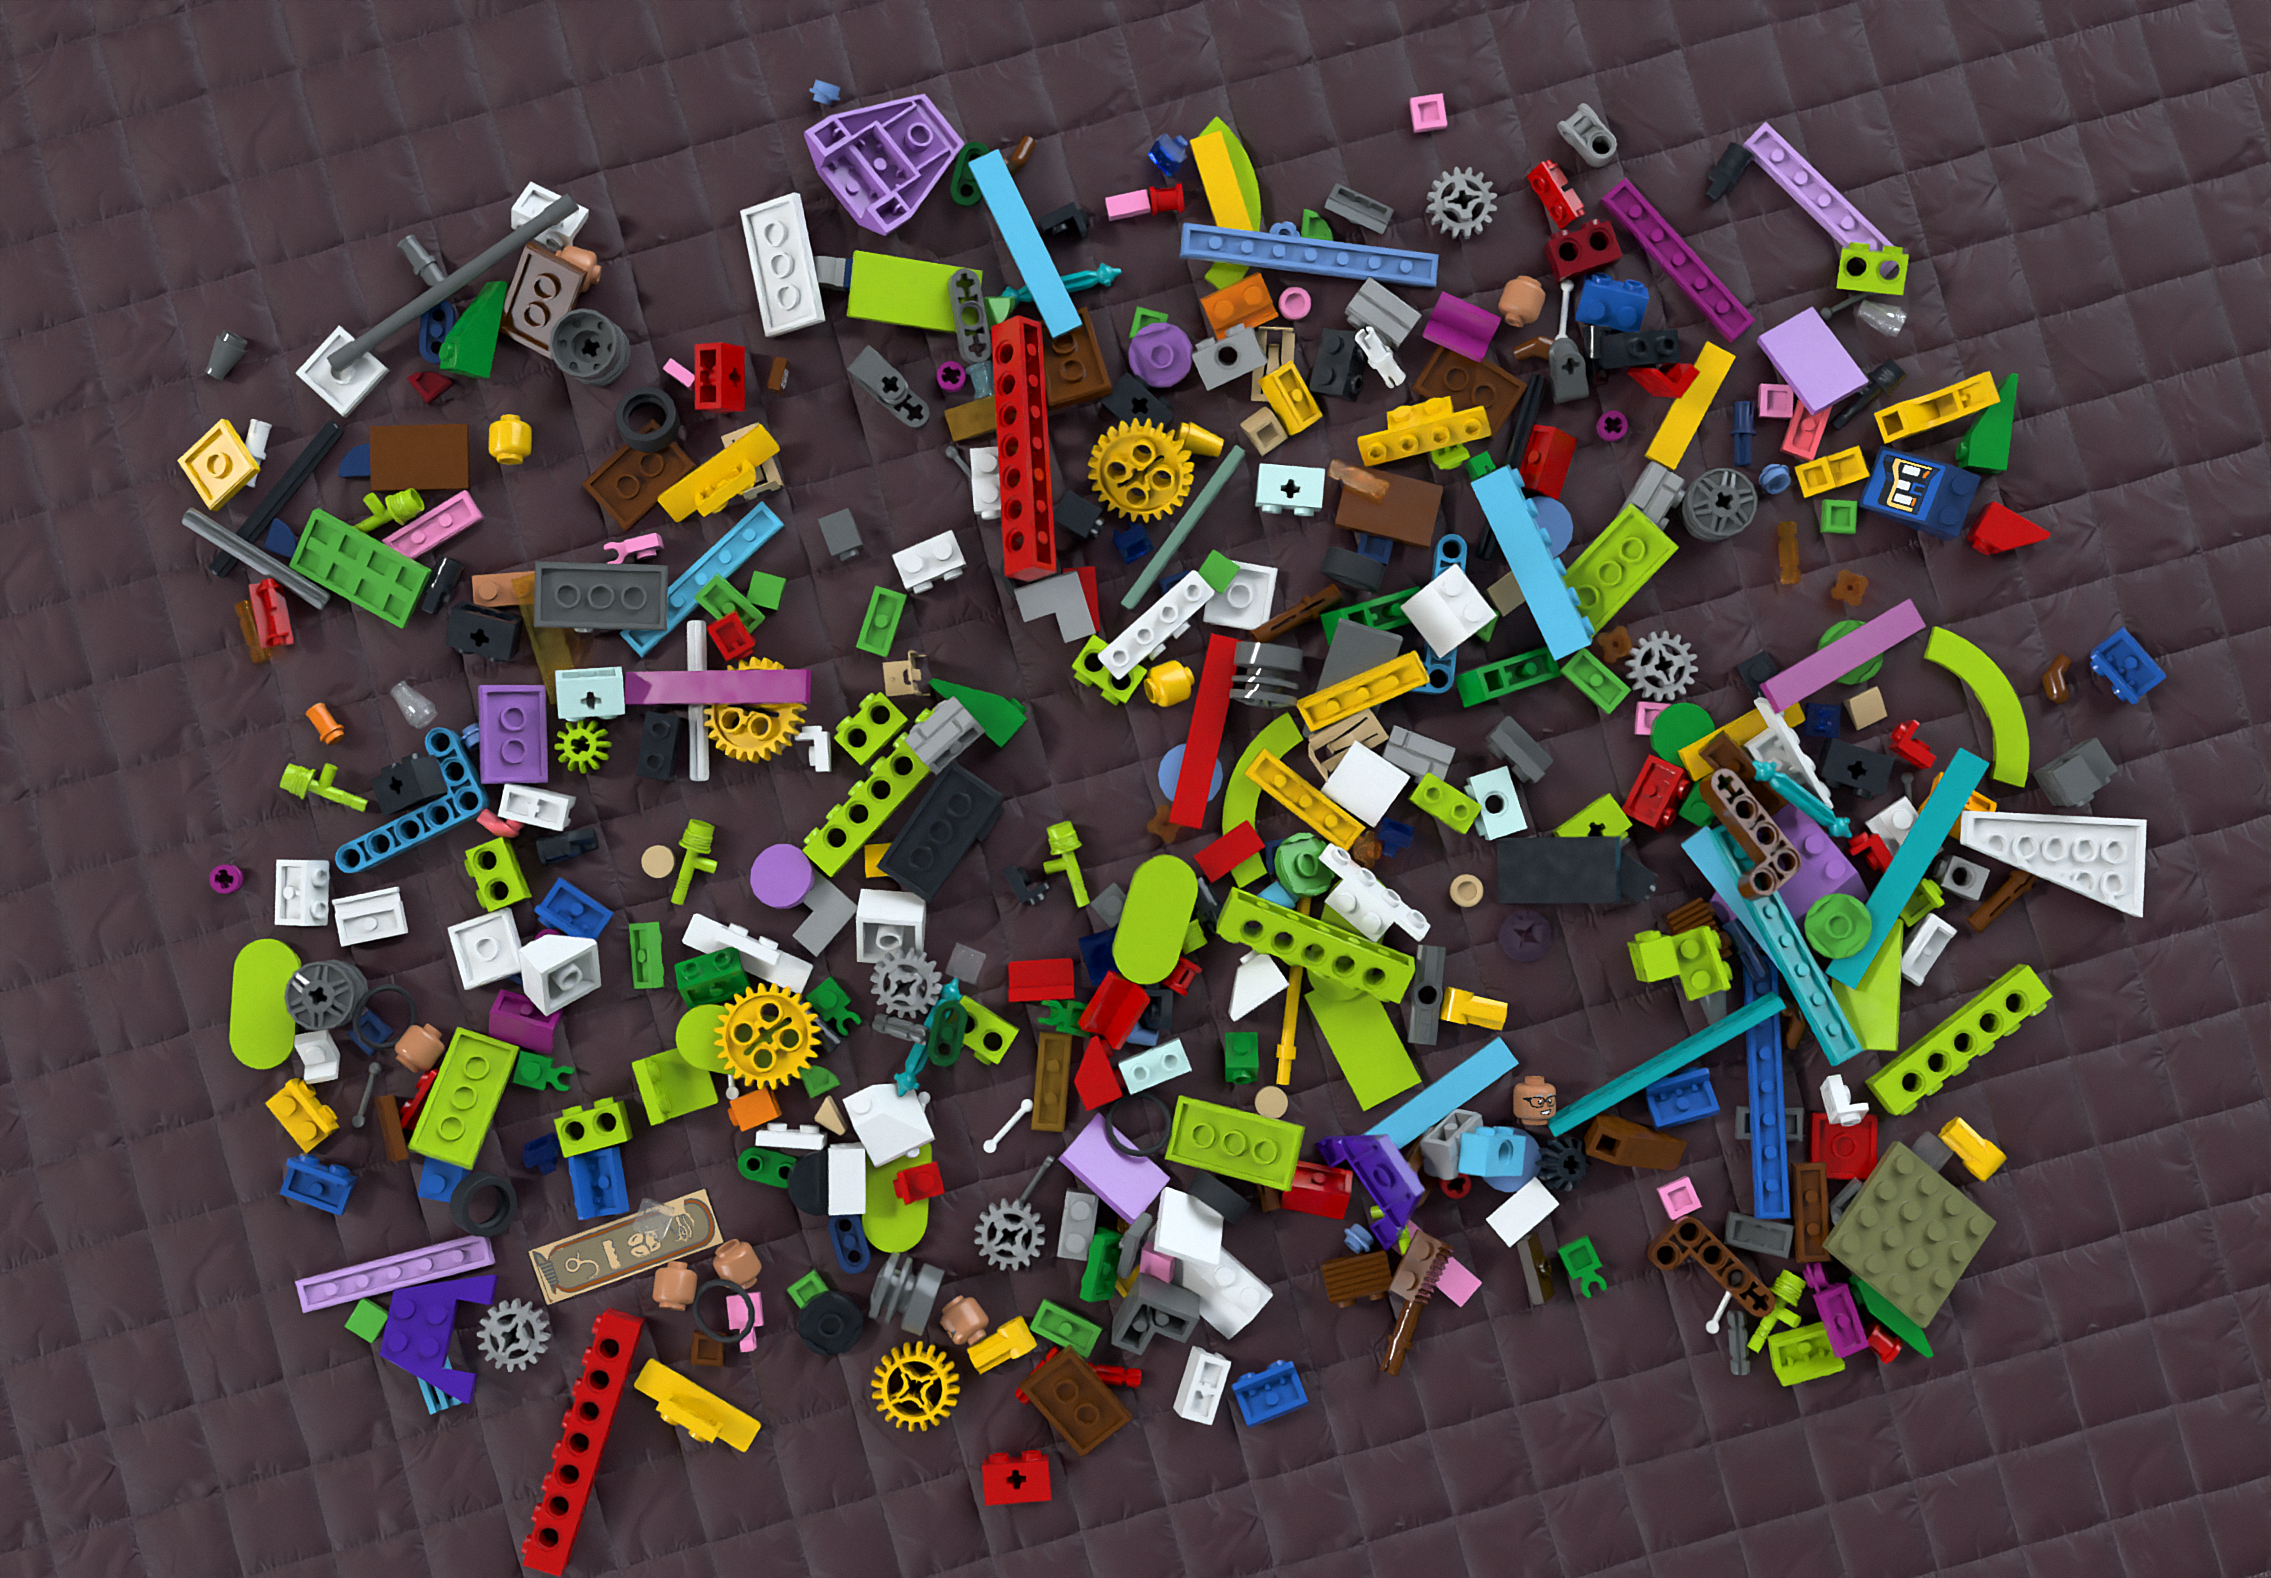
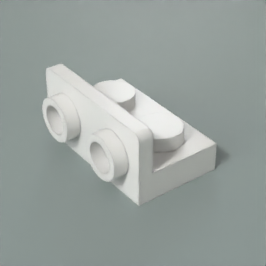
(532, 203)
(930, 562)
(302, 892)

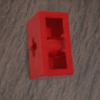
(719, 377)
(1002, 1488)

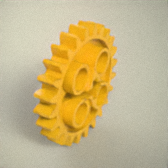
(1122, 448)
(746, 738)
(750, 1012)

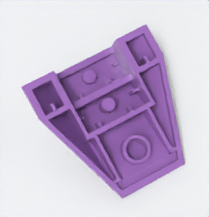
(883, 158)
(1821, 873)

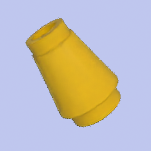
(1198, 440)

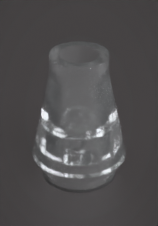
(1882, 317)
(414, 706)

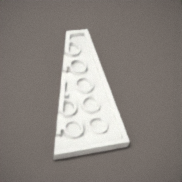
(2080, 853)

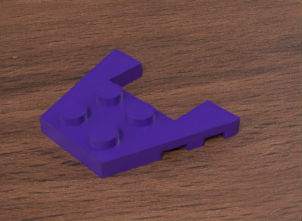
(1383, 1174)
(422, 1328)

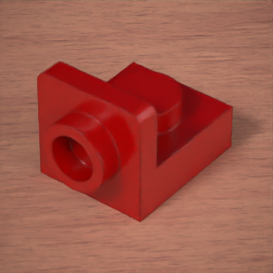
(731, 636)
(1913, 750)
(1877, 853)
(919, 1182)

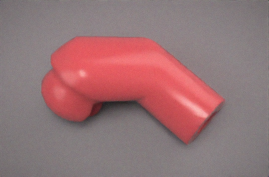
(498, 826)

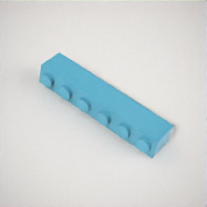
(1532, 562)

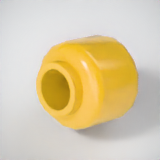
(510, 440)
(1168, 683)

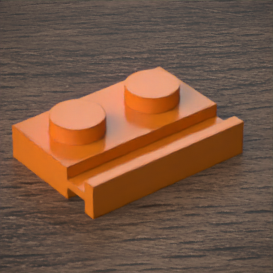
(1238, 303)

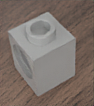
(1974, 877)

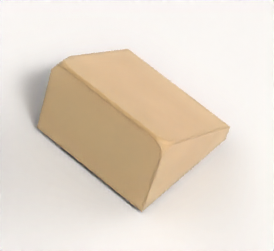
(1264, 430)
(1505, 594)
(1866, 707)
(830, 1117)

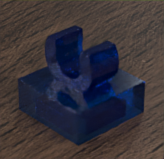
(1169, 154)
(1133, 542)
(1822, 720)
(1394, 835)
(542, 1152)

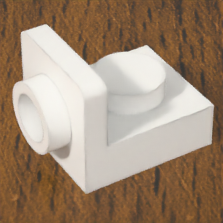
(821, 751)
(318, 1055)
(1837, 1101)

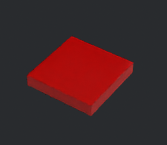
(1845, 1149)

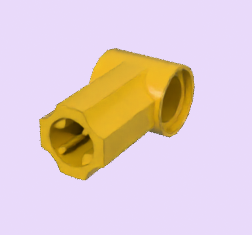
(1465, 1008)
(1978, 1154)
(1009, 1341)

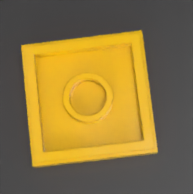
(219, 465)

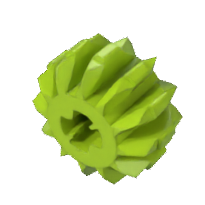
(583, 758)

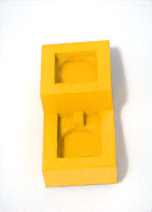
(1832, 471)

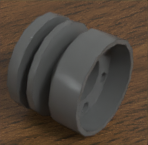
(573, 344)
(1702, 516)
(1266, 674)
(338, 980)
(906, 1293)

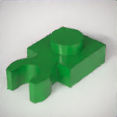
(830, 1002)
(1065, 1016)
(537, 1070)
(1581, 1262)

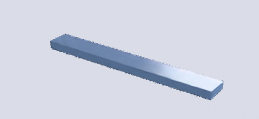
(1308, 255)

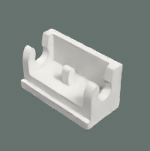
(536, 806)
(1924, 946)
(846, 1178)
(1522, 1212)
(1201, 1386)

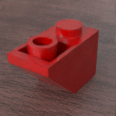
(1096, 1078)

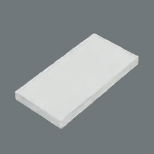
(782, 265)

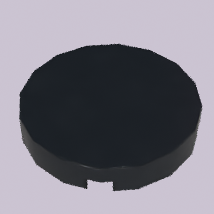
(810, 1183)
(830, 1323)

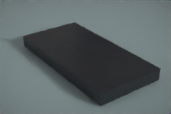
(940, 831)
(1559, 870)

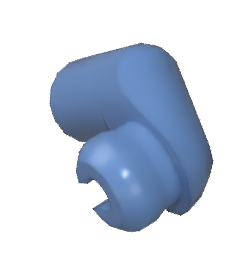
(1143, 1036)

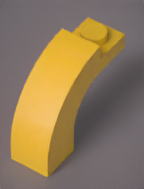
(1937, 408)

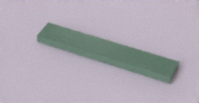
(1183, 528)

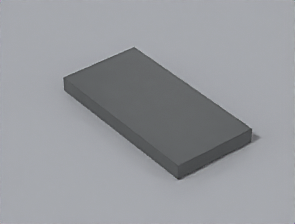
(601, 596)
(1352, 652)

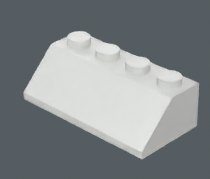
(1227, 1294)

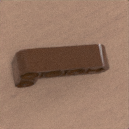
(1745, 831)
(1717, 1268)

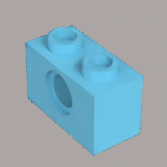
(1491, 1152)

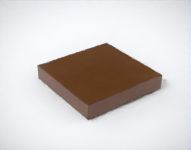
(391, 1127)

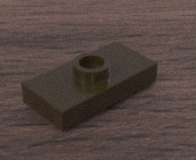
(1536, 1268)

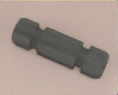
(901, 1029)
(1738, 1342)

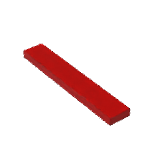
(1204, 733)

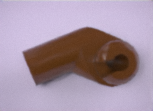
(1021, 155)
(2054, 681)

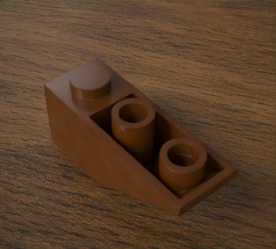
(1631, 1143)

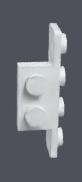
(1156, 625)
(1781, 745)
(1366, 901)
(756, 956)

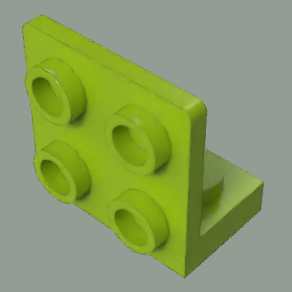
(672, 1086)

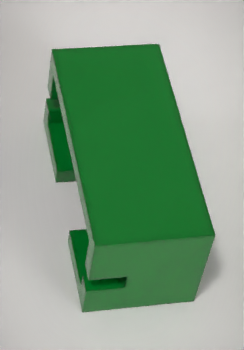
(1480, 465)

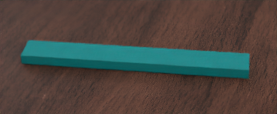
(1912, 860)
(1792, 957)
(1665, 1063)

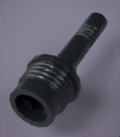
(1884, 379)

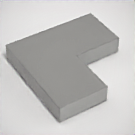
(1059, 596)
(830, 914)

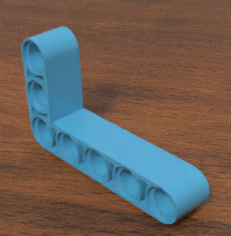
(1430, 660)
(425, 816)

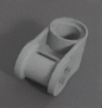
(1583, 131)

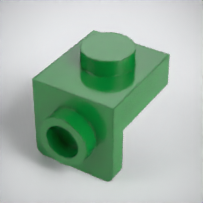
(1695, 808)
(1241, 1057)

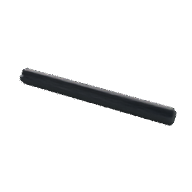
(1516, 451)
(280, 494)

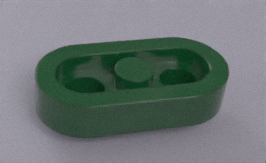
(964, 178)
(947, 1032)

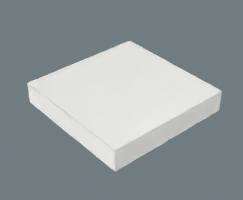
(343, 389)
(1246, 599)
(1365, 783)
(486, 948)
(1188, 1229)

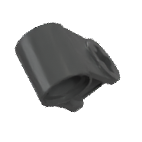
(1567, 372)
(876, 373)

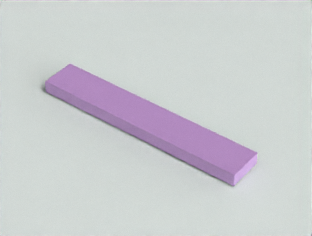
(1814, 193)
(394, 1272)

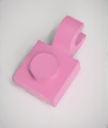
(642, 546)
(739, 1317)

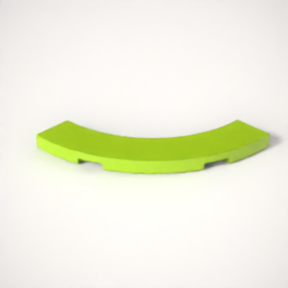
(1221, 273)
(1996, 698)
(1243, 793)

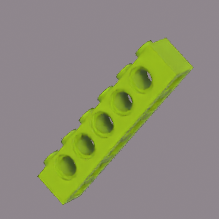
(833, 859)
(1305, 931)
(2031, 1000)

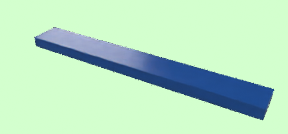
(1767, 1103)

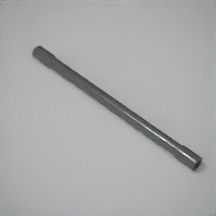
(549, 217)

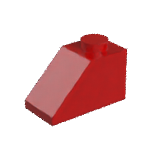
(2002, 530)

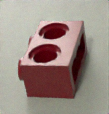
(1585, 257)

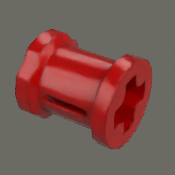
(1166, 199)
(1182, 975)
(1464, 1183)
(1882, 1342)

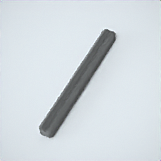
(256, 558)

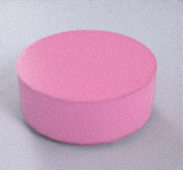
(1294, 304)

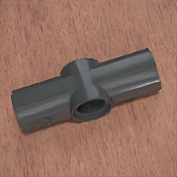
(1425, 1017)

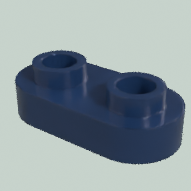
(435, 332)
(849, 1240)

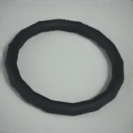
(356, 1020)
(1138, 1153)
(696, 1311)

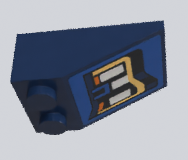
(1919, 492)

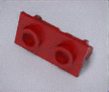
(1547, 182)
(271, 614)

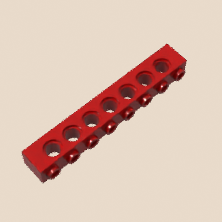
(1023, 449)
(555, 1555)

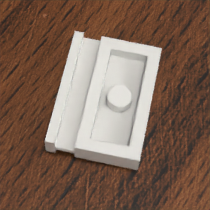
(1894, 824)
(370, 916)
(779, 1136)

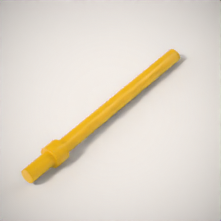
(1286, 1050)

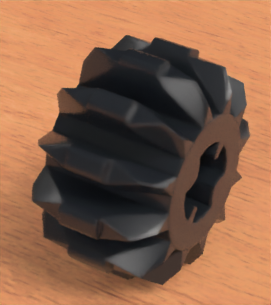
(1563, 1164)

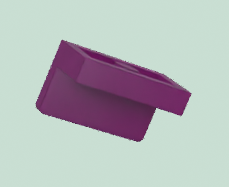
(1461, 327)
(522, 1023)
(1841, 1320)

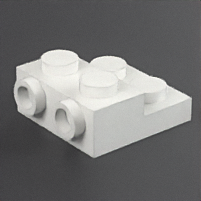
(986, 482)

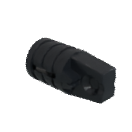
(1728, 170)
(1593, 354)
(442, 583)
(566, 845)
(1207, 905)

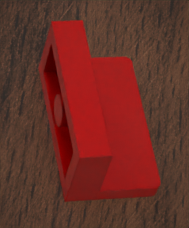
(1668, 381)
(1547, 460)
(1041, 980)
(1115, 1009)
(1319, 1190)

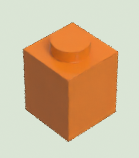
(754, 1108)

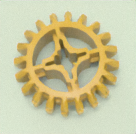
(909, 1373)

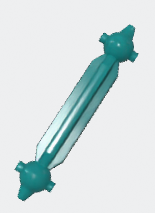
(1072, 282)
(1802, 799)
(919, 1054)

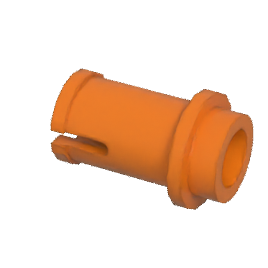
(325, 724)

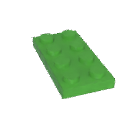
(360, 568)

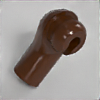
(1536, 346)
(1796, 1024)

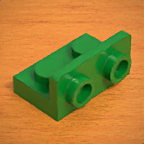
(711, 978)
(1101, 1276)

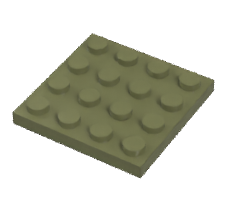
(1909, 1234)

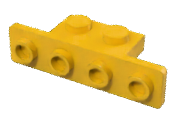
(1423, 429)
(720, 477)
(695, 1407)

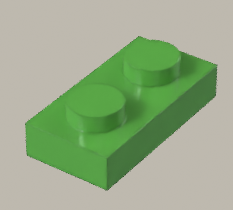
(722, 598)
(881, 621)
(1595, 680)
(646, 955)
(1065, 1327)

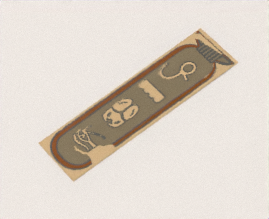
(619, 1252)

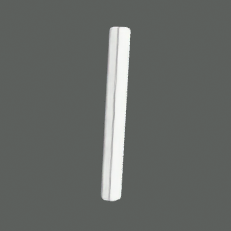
(697, 731)

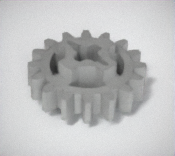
(1475, 200)
(1666, 678)
(906, 968)
(1017, 1246)
(502, 1328)

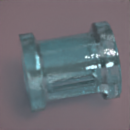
(982, 379)

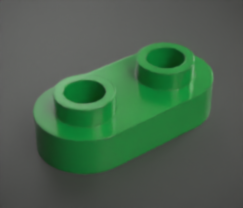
(770, 1165)

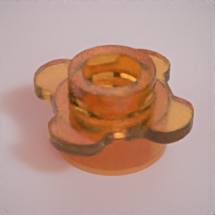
(1858, 585)
(1606, 641)
(1156, 825)
(1367, 849)

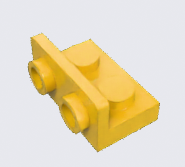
(303, 1114)

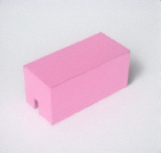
(1127, 205)

